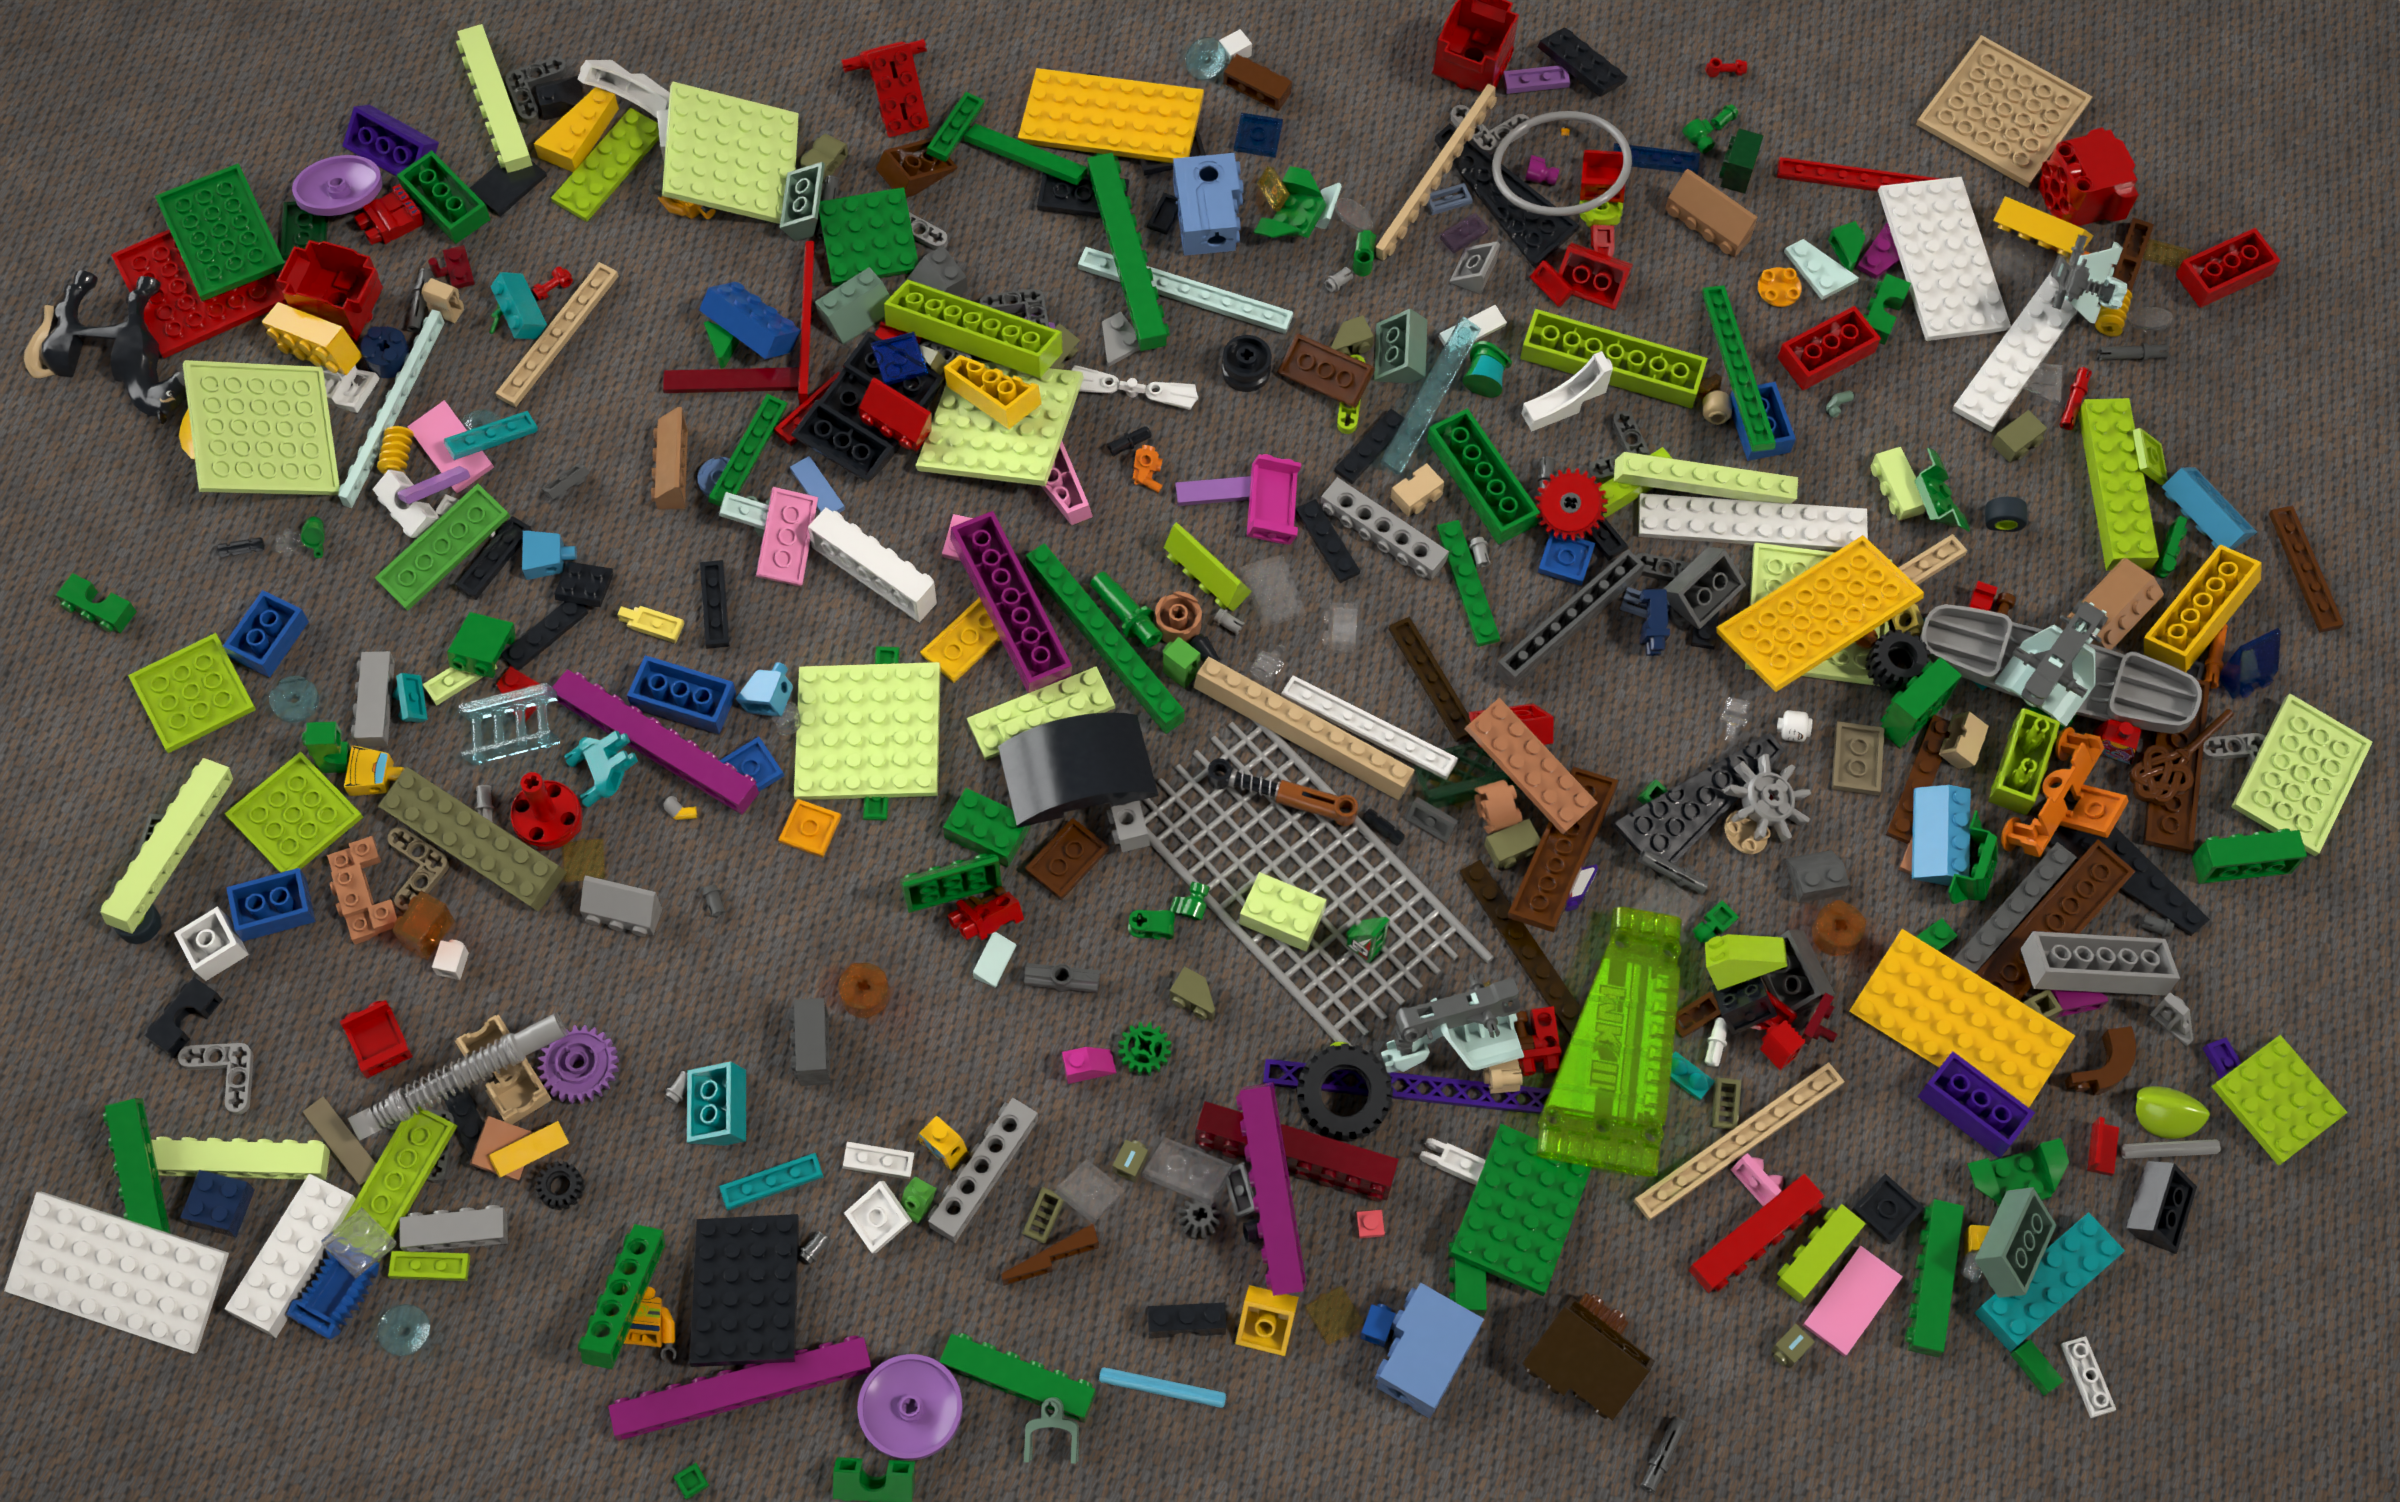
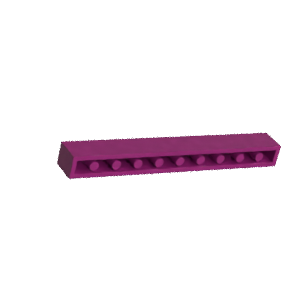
(656, 742)
(739, 1388)

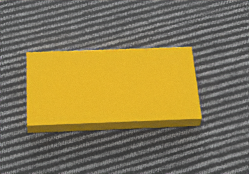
(963, 642)

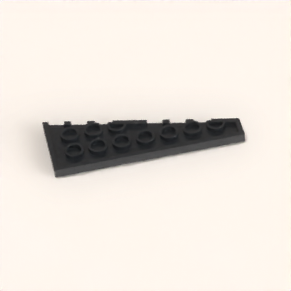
(1532, 233)
(1687, 811)
(2147, 883)

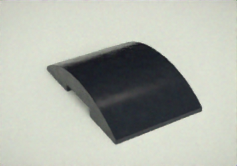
(835, 423)
(1076, 766)

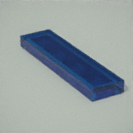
(1662, 159)

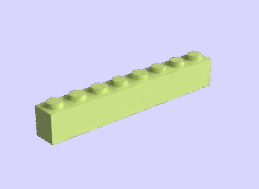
(494, 98)
(1704, 479)
(166, 845)
(241, 1158)

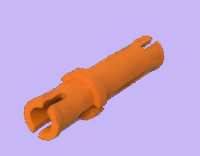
(2214, 662)

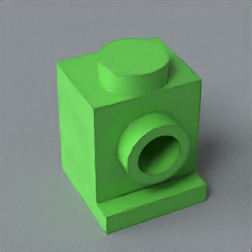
(917, 1199)

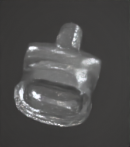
(1268, 664)
(1734, 716)
(789, 721)
(1969, 1268)

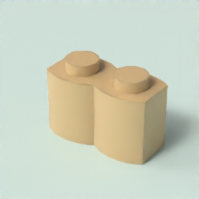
(443, 299)

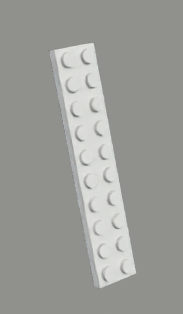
(2015, 358)
(1749, 522)

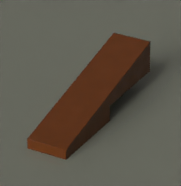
(2133, 251)
(1697, 1014)
(1040, 1264)

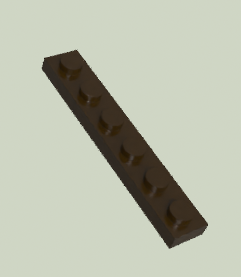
(1431, 677)

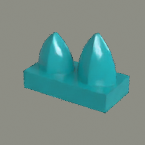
(411, 697)
(1689, 1077)

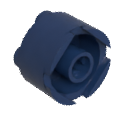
(384, 351)

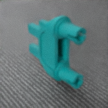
(604, 763)

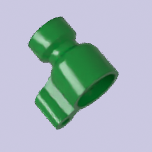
(1697, 133)
(314, 535)
(1192, 905)

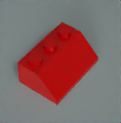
(1595, 275)
(895, 415)
(1534, 717)

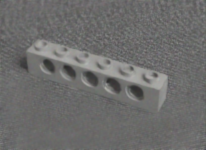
(1380, 518)
(1132, 835)
(1010, 1113)

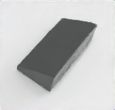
(1240, 1190)

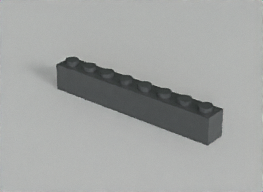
(1569, 619)
(2015, 908)

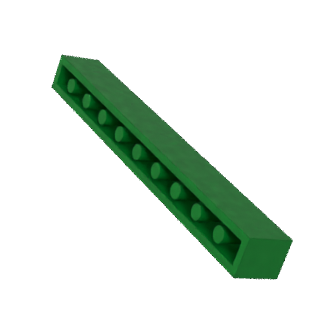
(1127, 252)
(1105, 638)

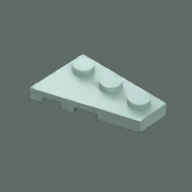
(1819, 270)

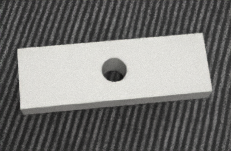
(1487, 320)
(2094, 1391)

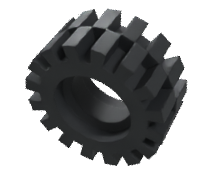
(554, 1172)

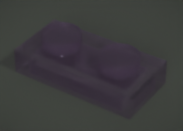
(1464, 233)

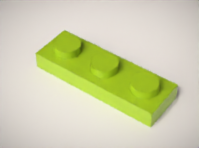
(429, 1266)

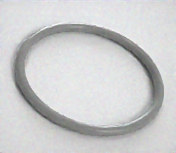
(1571, 210)

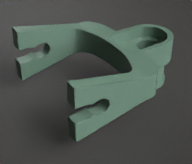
(1052, 1420)

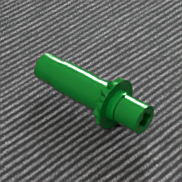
(1136, 620)

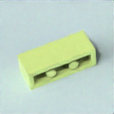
(1898, 483)

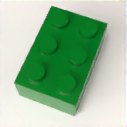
(985, 827)

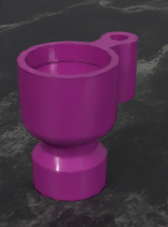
(1539, 172)

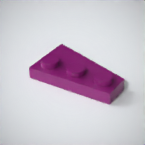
(1881, 255)

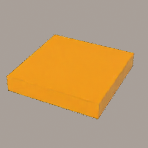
(810, 828)

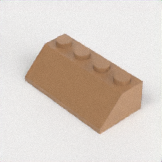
(1711, 213)
(670, 461)
(2126, 597)

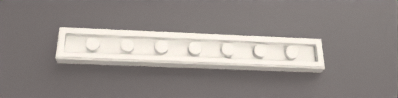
(1369, 727)

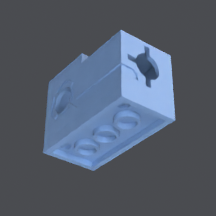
(1208, 202)
(1426, 1349)

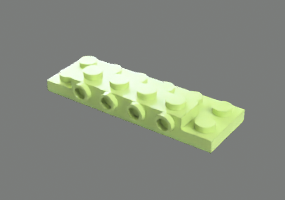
(1066, 698)

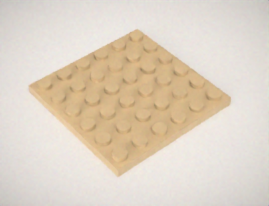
(2004, 111)

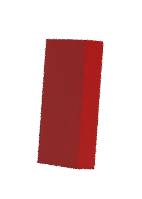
(1552, 283)

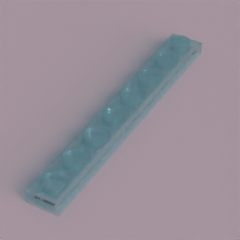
(1430, 396)

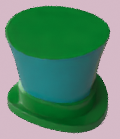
(1486, 369)

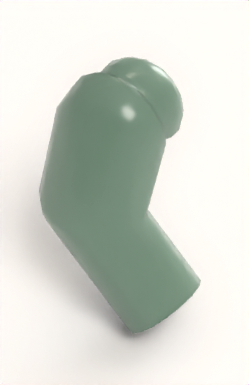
(1837, 399)

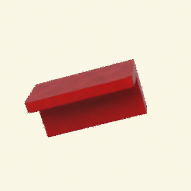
(2103, 1148)

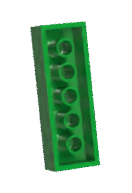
(1483, 476)

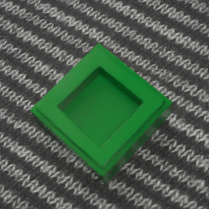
(691, 1481)

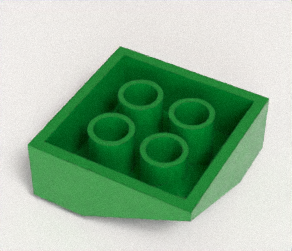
(1919, 702)

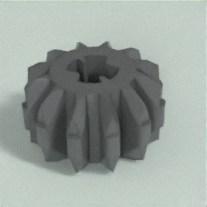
(1207, 1223)

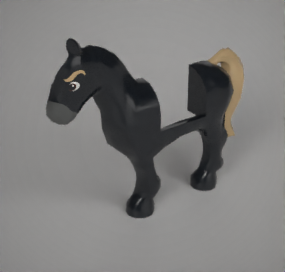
(133, 354)

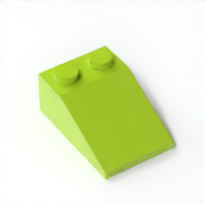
(1743, 957)

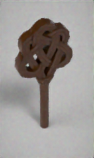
(2165, 758)

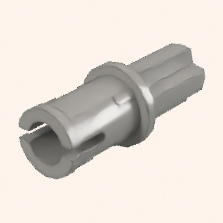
(484, 802)

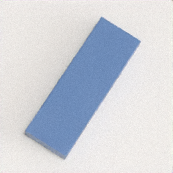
(816, 485)

